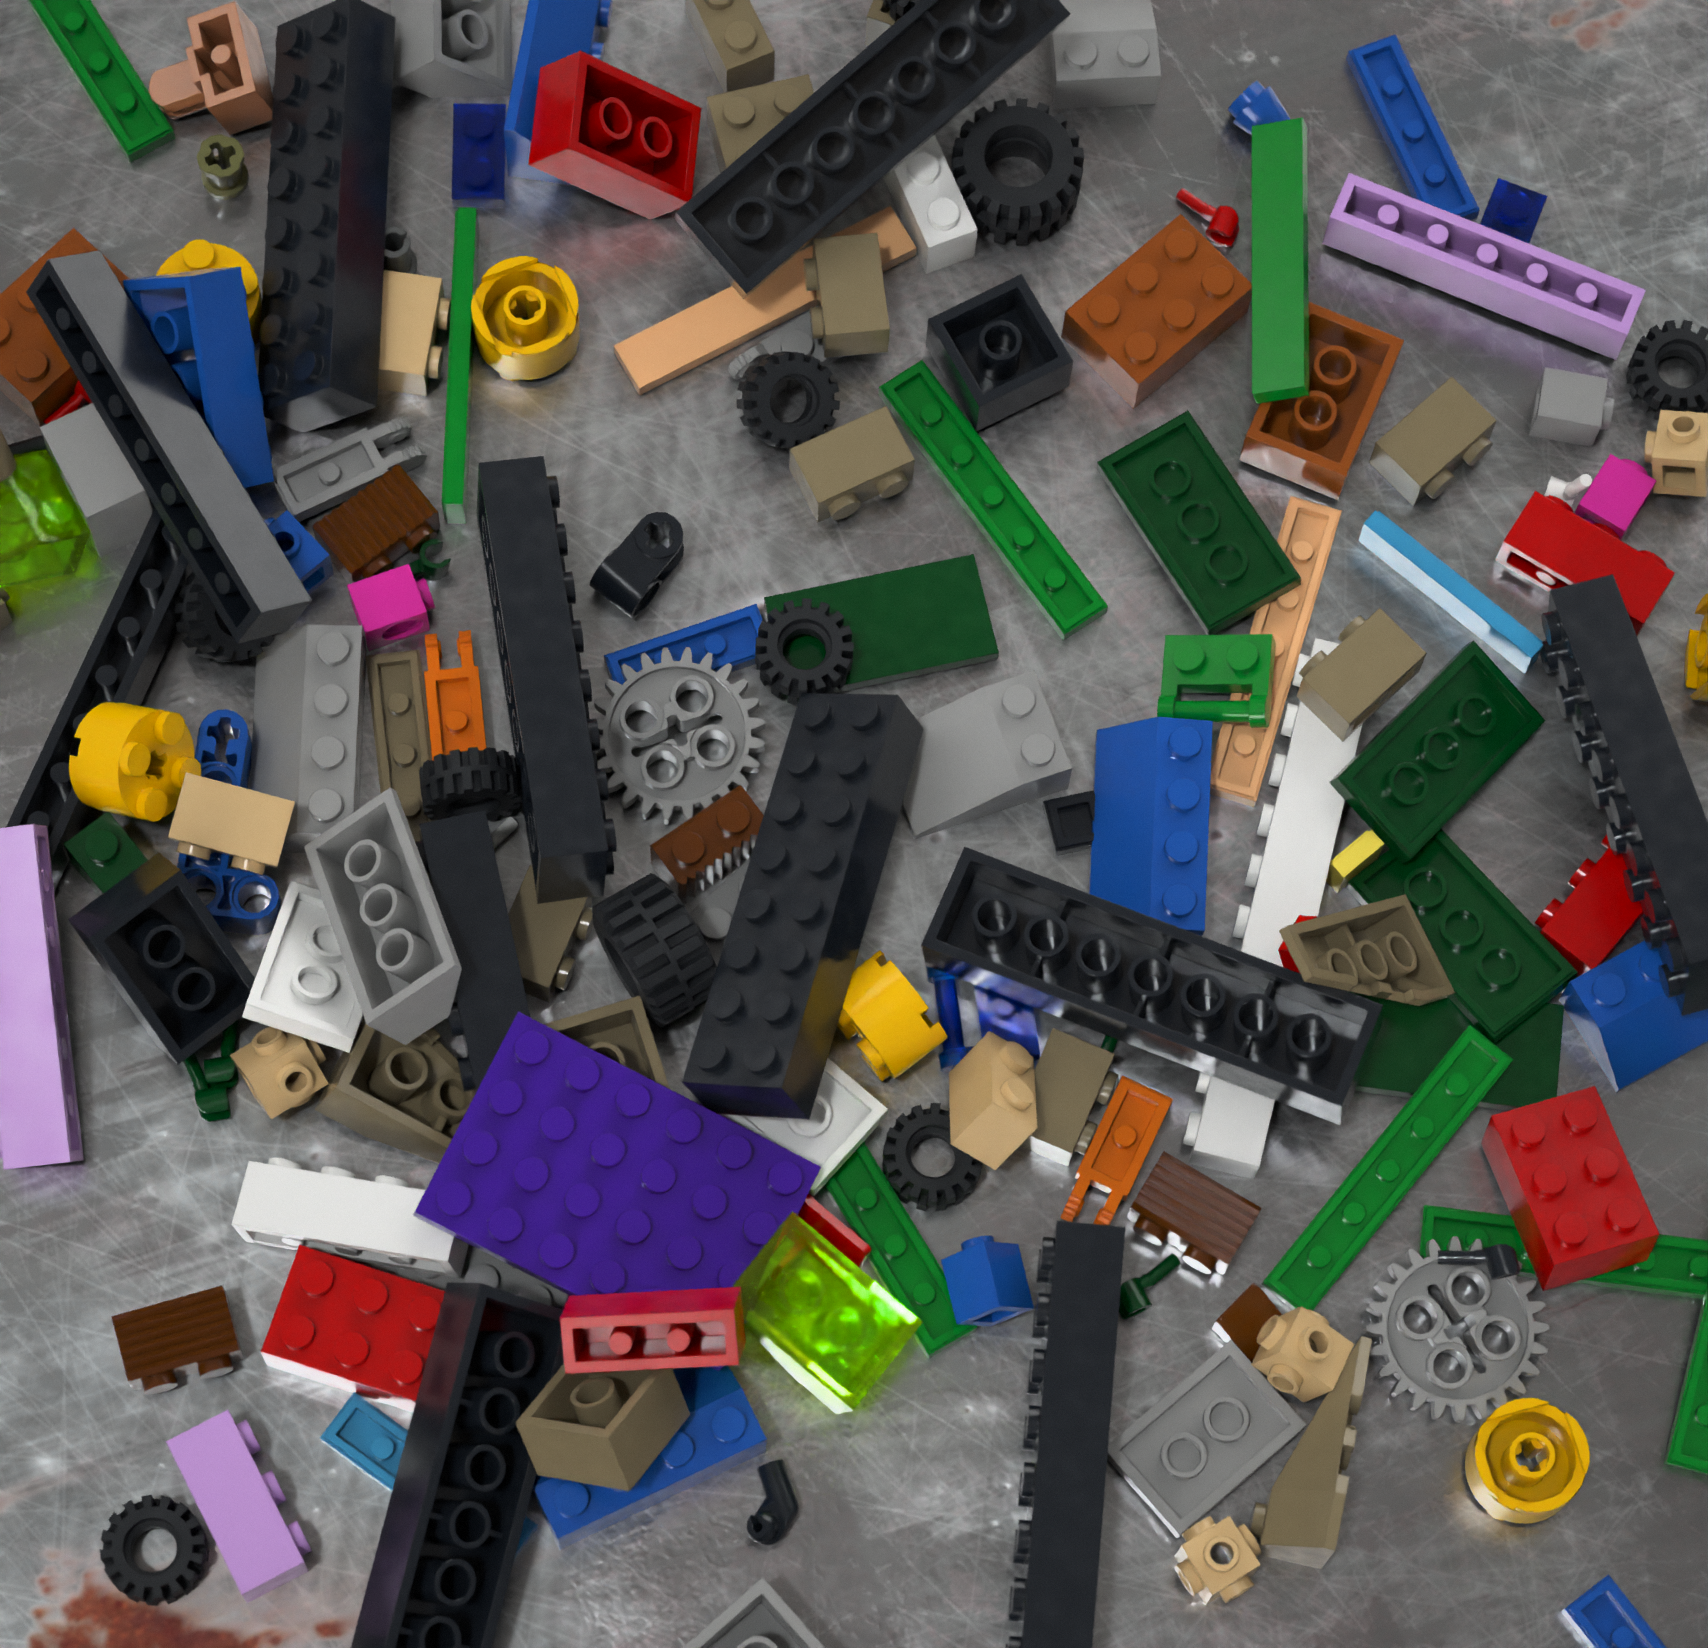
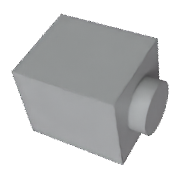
(1570, 407)

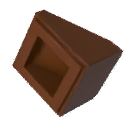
(1245, 1319)

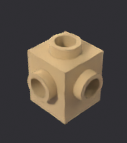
(1678, 443)
(280, 1069)
(1301, 1353)
(1211, 1579)

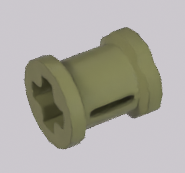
(232, 157)

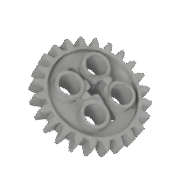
(656, 691)
(1412, 1355)

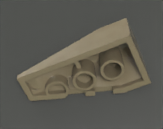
(1370, 952)
(398, 1092)
(1309, 1496)

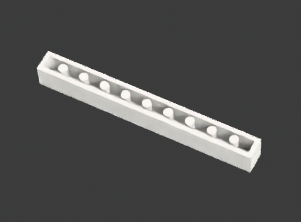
(1286, 884)

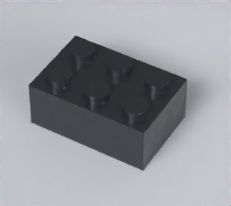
(166, 957)

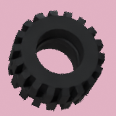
(1023, 134)
(655, 948)

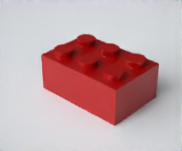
(614, 135)
(1569, 1188)
(353, 1328)

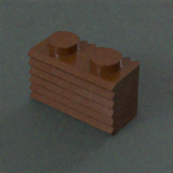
(377, 526)
(708, 844)
(1192, 1215)
(178, 1340)

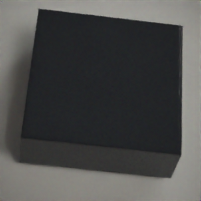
(1070, 822)

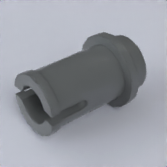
(398, 254)

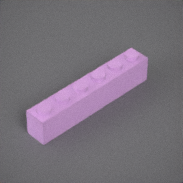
(1483, 266)
(35, 1044)

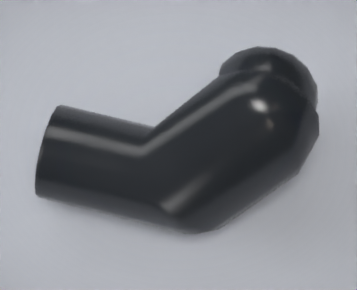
(778, 1507)

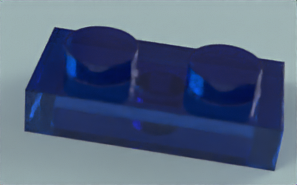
(478, 156)

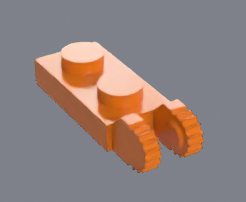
(453, 699)
(1118, 1148)

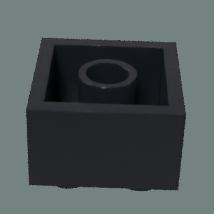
(999, 352)

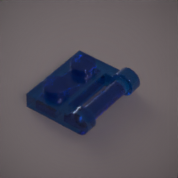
(995, 1013)

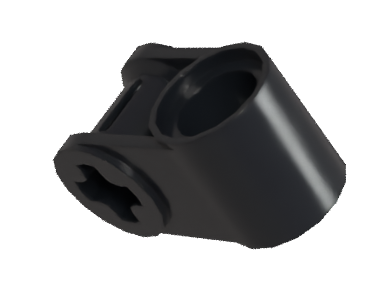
(634, 570)

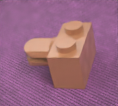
(221, 72)

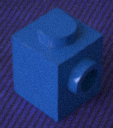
(302, 551)
(987, 1282)

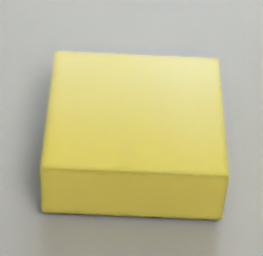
(1353, 860)

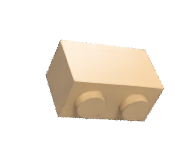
(410, 327)
(230, 822)
(992, 1100)

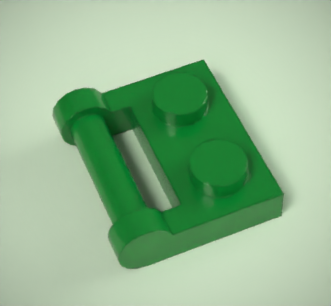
(1218, 666)

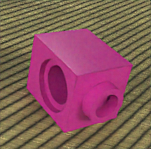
(1616, 495)
(391, 606)

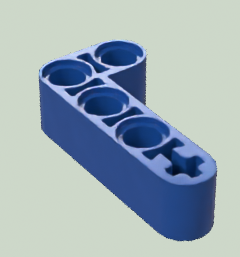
(229, 884)

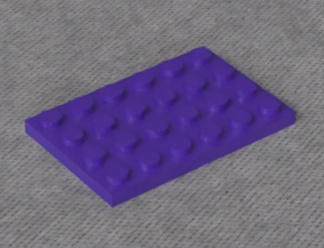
(606, 1175)

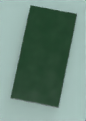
(1198, 523)
(901, 622)
(1437, 751)
(1482, 941)
(1419, 1037)

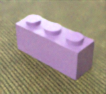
(240, 1505)

